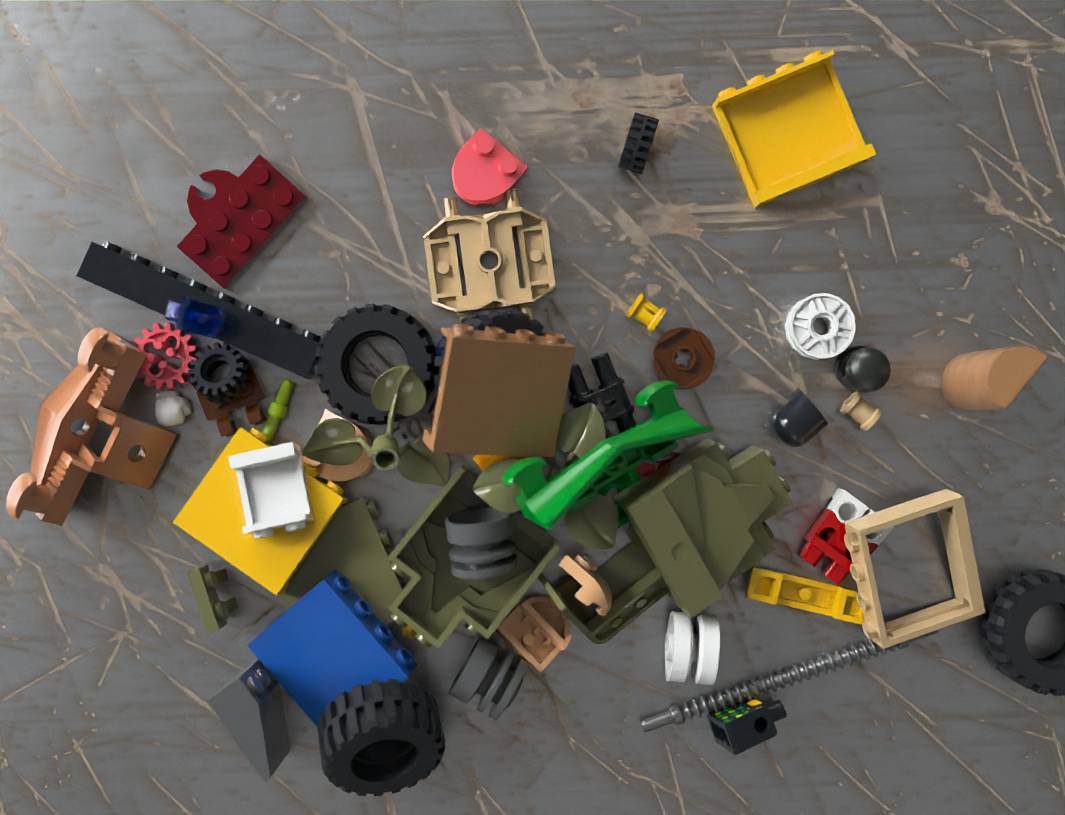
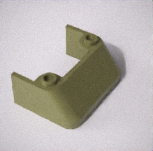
(633, 585)

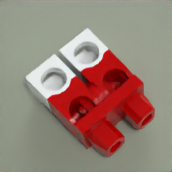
(828, 535)

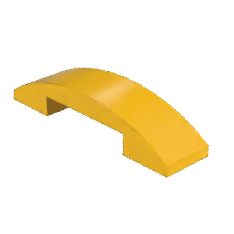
(804, 594)

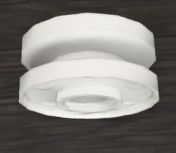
(838, 321)

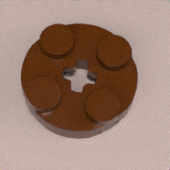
(689, 341)

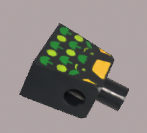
(745, 724)

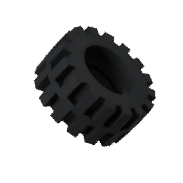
(638, 143)

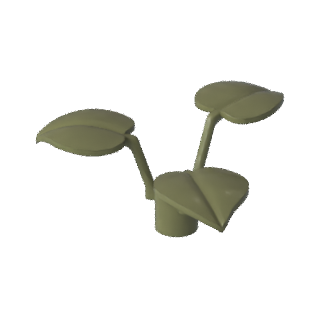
(394, 391)
(590, 524)

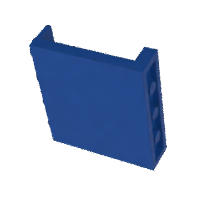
(330, 646)

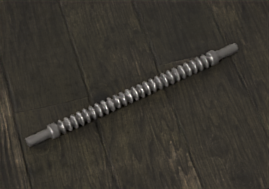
(678, 714)

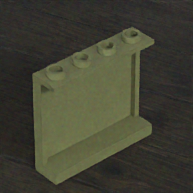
(357, 550)

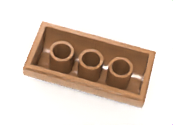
(990, 377)

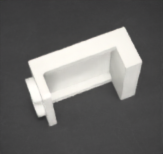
(273, 489)

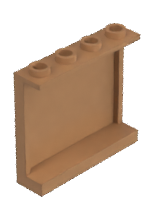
(500, 392)

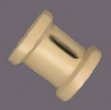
(861, 411)

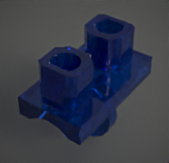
(196, 317)

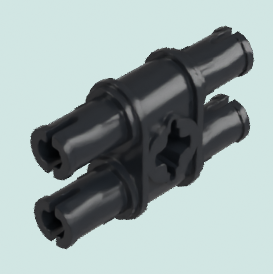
(610, 388)

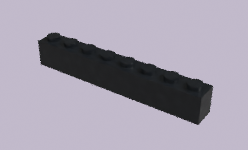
(243, 327)

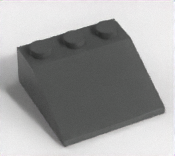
(255, 717)

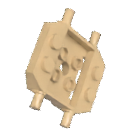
(483, 234)

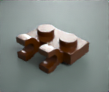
(249, 399)

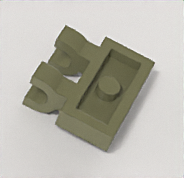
(204, 588)

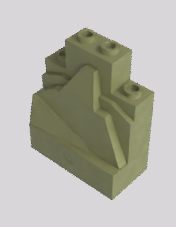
(706, 518)
(438, 600)

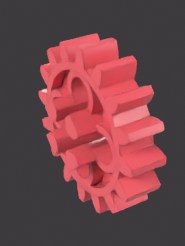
(161, 340)

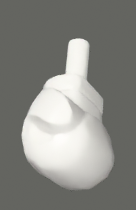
(171, 408)

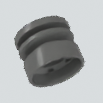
(481, 543)
(488, 678)

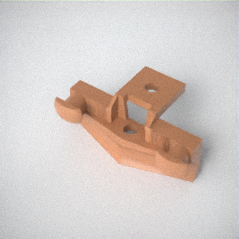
(63, 457)

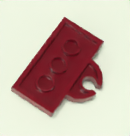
(237, 218)

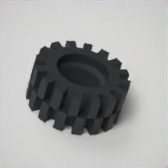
(209, 362)

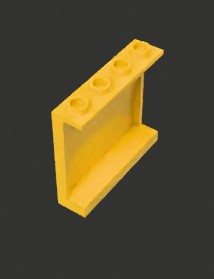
(790, 128)
(217, 517)

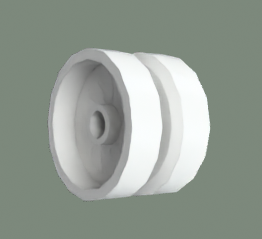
(692, 648)

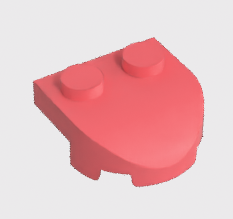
(485, 170)

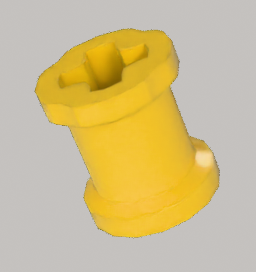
(646, 312)

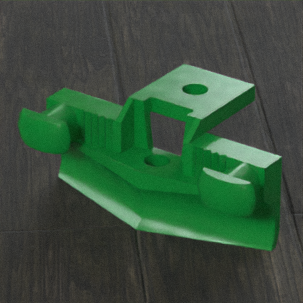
(607, 463)

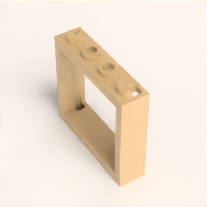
(961, 559)

